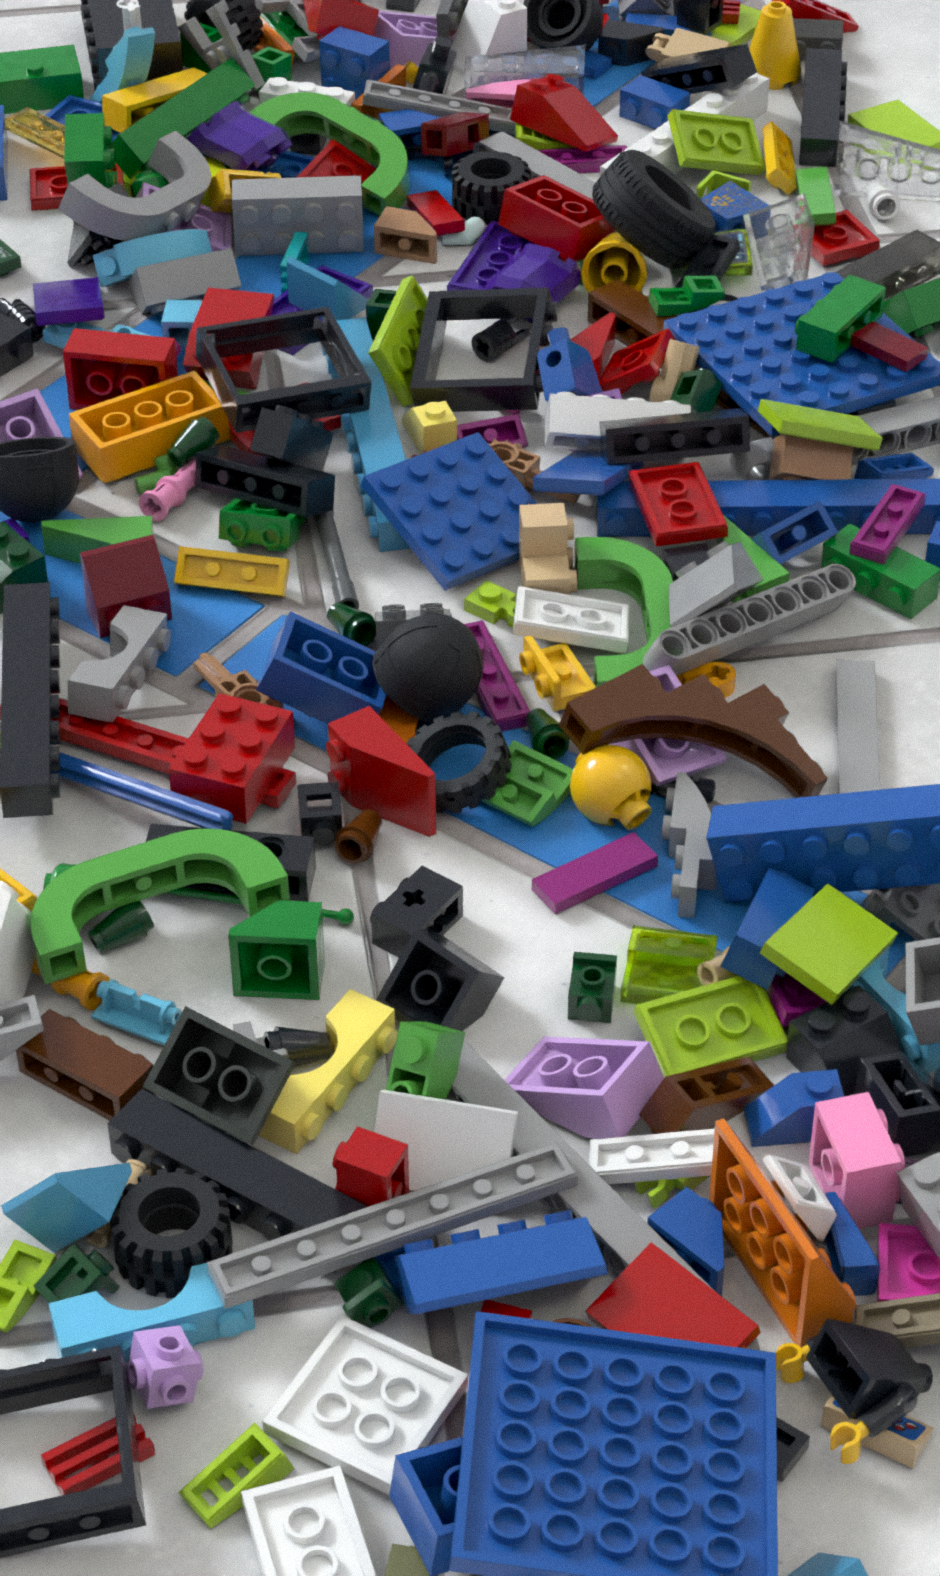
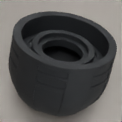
(563, 22)
(37, 477)
(429, 666)

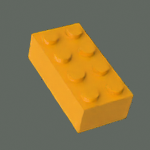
(141, 425)

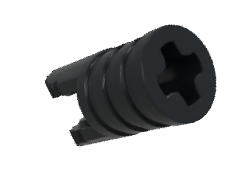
(24, 314)
(497, 339)

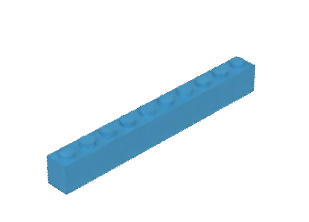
(371, 434)

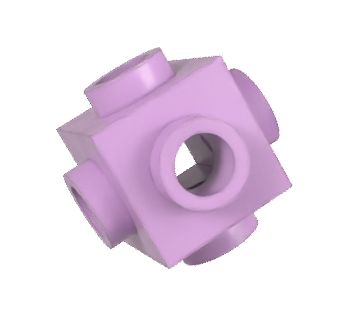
(164, 1367)

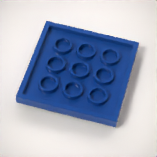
(453, 508)

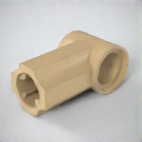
(678, 358)

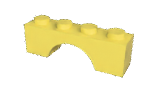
(358, 1035)

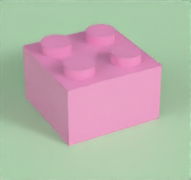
(856, 1158)

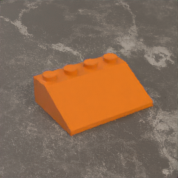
(774, 1242)

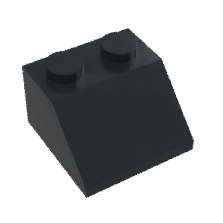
(439, 983)
(842, 1035)

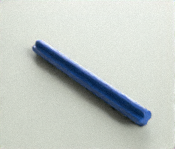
(144, 794)

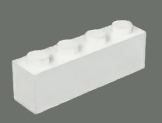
(574, 419)

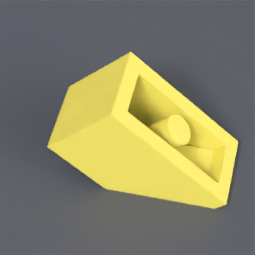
(430, 425)

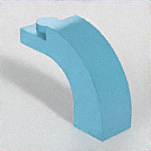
(121, 261)

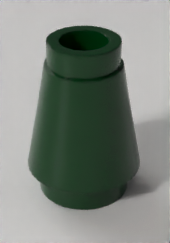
(196, 437)
(352, 623)
(546, 734)
(121, 927)

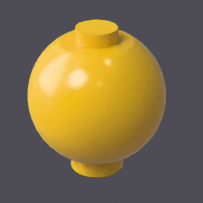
(611, 785)

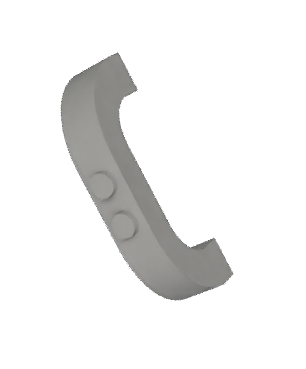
(131, 218)

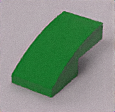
(694, 295)

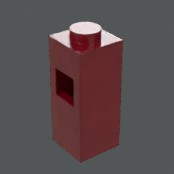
(453, 133)

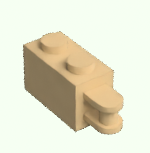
(682, 43)

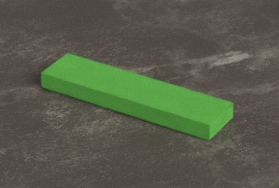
(818, 193)

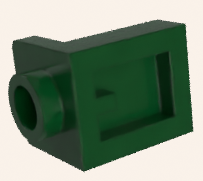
(76, 1275)
(368, 1293)

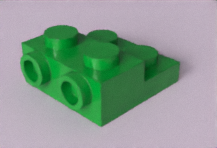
(252, 523)

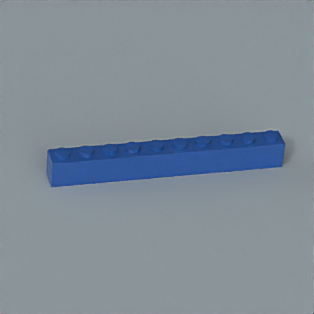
(763, 503)

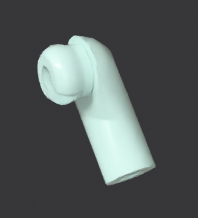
(473, 230)

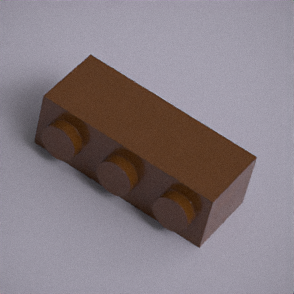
(83, 1065)

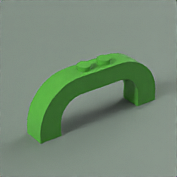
(360, 134)
(628, 569)
(144, 872)

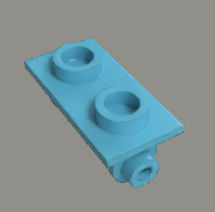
(138, 1015)

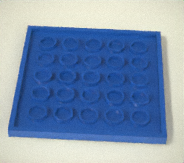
(756, 357)
(614, 1455)

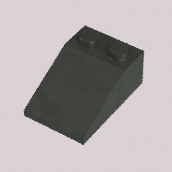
(219, 1075)

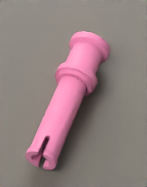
(169, 492)

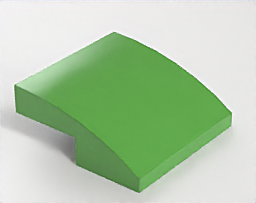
(532, 786)

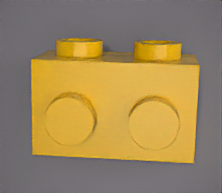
(554, 672)

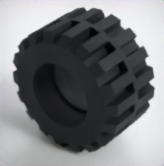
(241, 12)
(481, 183)
(166, 1204)

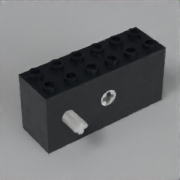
(108, 20)

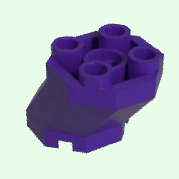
(240, 139)
(537, 268)

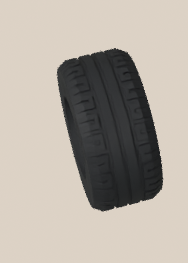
(653, 209)

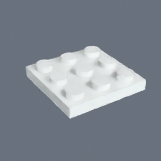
(364, 1402)

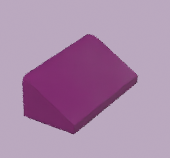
(497, 428)

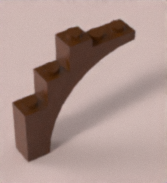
(694, 712)

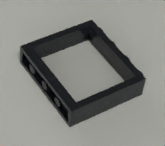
(482, 394)
(315, 399)
(88, 1511)

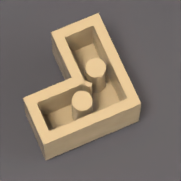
(543, 548)

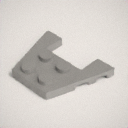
(305, 47)
(223, 49)

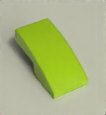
(18, 1273)

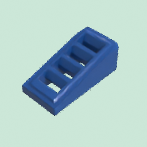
(893, 467)
(850, 1253)

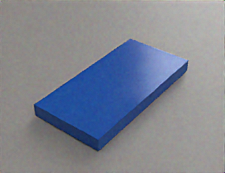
(583, 474)

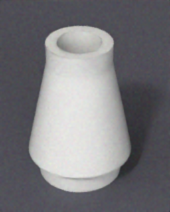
(882, 201)

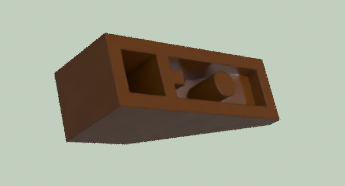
(703, 1096)

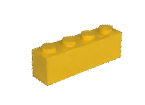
(133, 103)

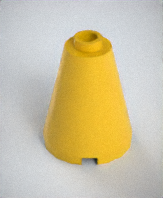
(775, 46)
(613, 260)

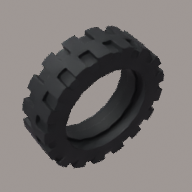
(484, 778)

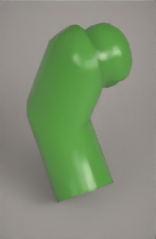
(148, 482)

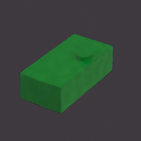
(39, 78)

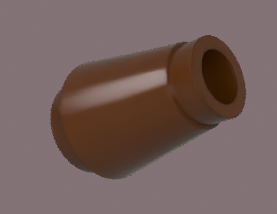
(358, 837)

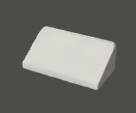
(803, 1194)

